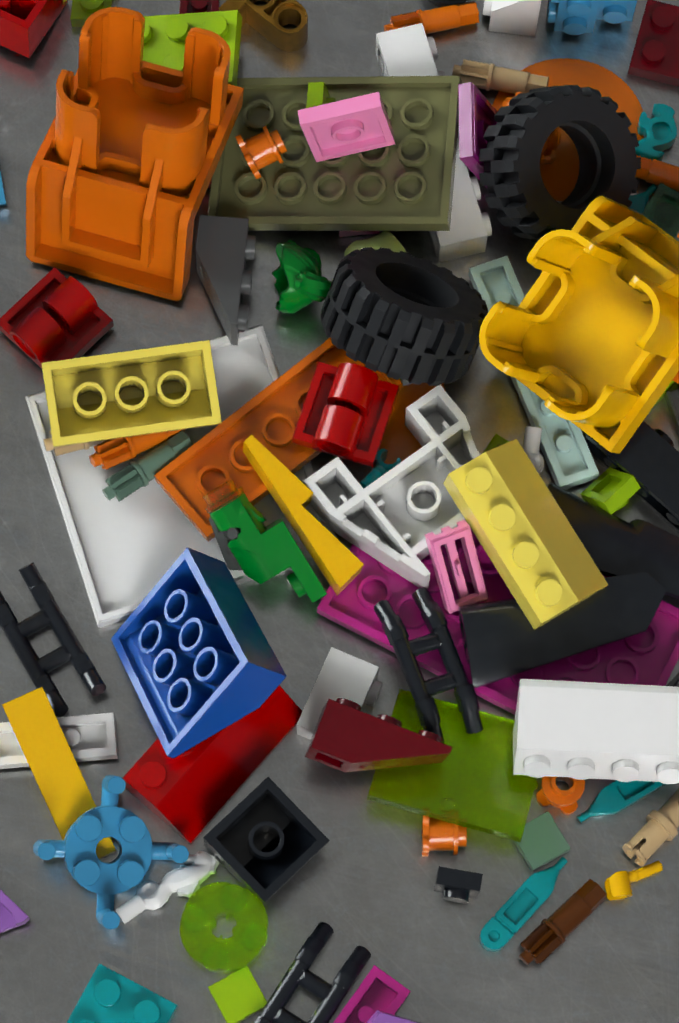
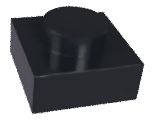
(457, 884)

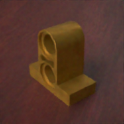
(271, 18)

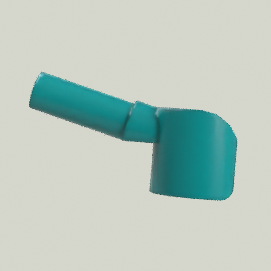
(379, 469)

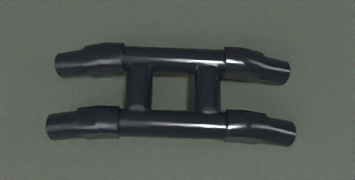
(437, 639)
(69, 651)
(299, 974)

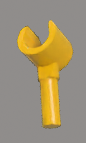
(619, 885)

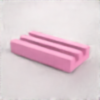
(447, 537)

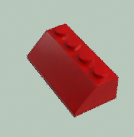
(202, 780)

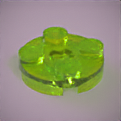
(199, 921)

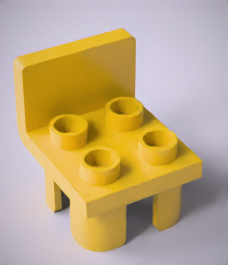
(597, 322)

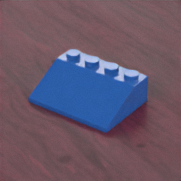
(196, 653)

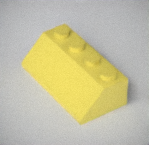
(131, 393)
(524, 532)

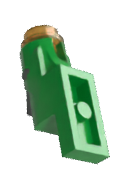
(255, 547)

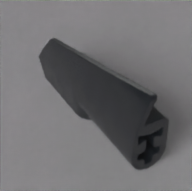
(620, 545)
(503, 642)

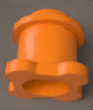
(262, 150)
(563, 799)
(441, 836)

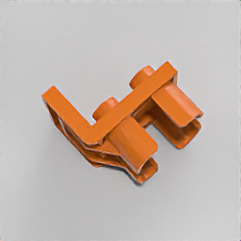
(130, 157)

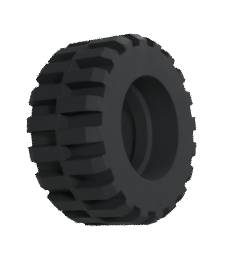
(515, 150)
(403, 316)

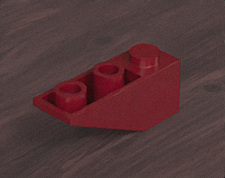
(361, 742)

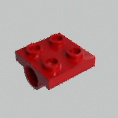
(55, 320)
(346, 412)

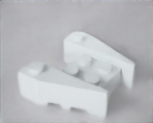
(408, 500)

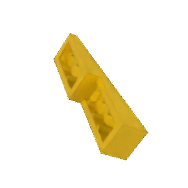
(292, 497)
(52, 762)

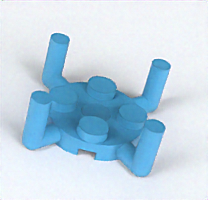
(133, 858)

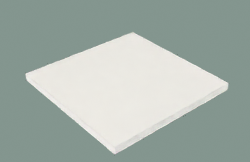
(135, 541)

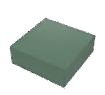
(542, 842)

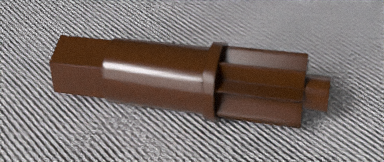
(562, 923)

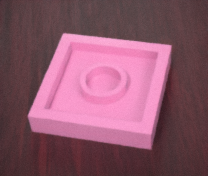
(346, 127)

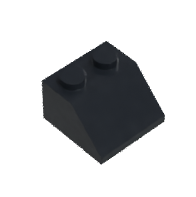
(265, 840)

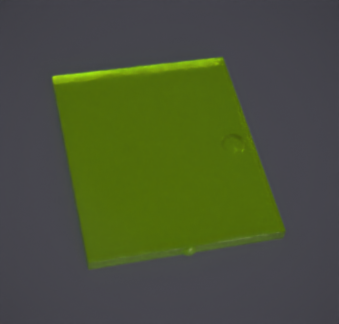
(473, 782)

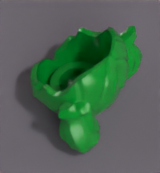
(298, 277)

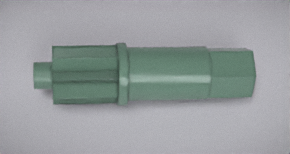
(142, 470)

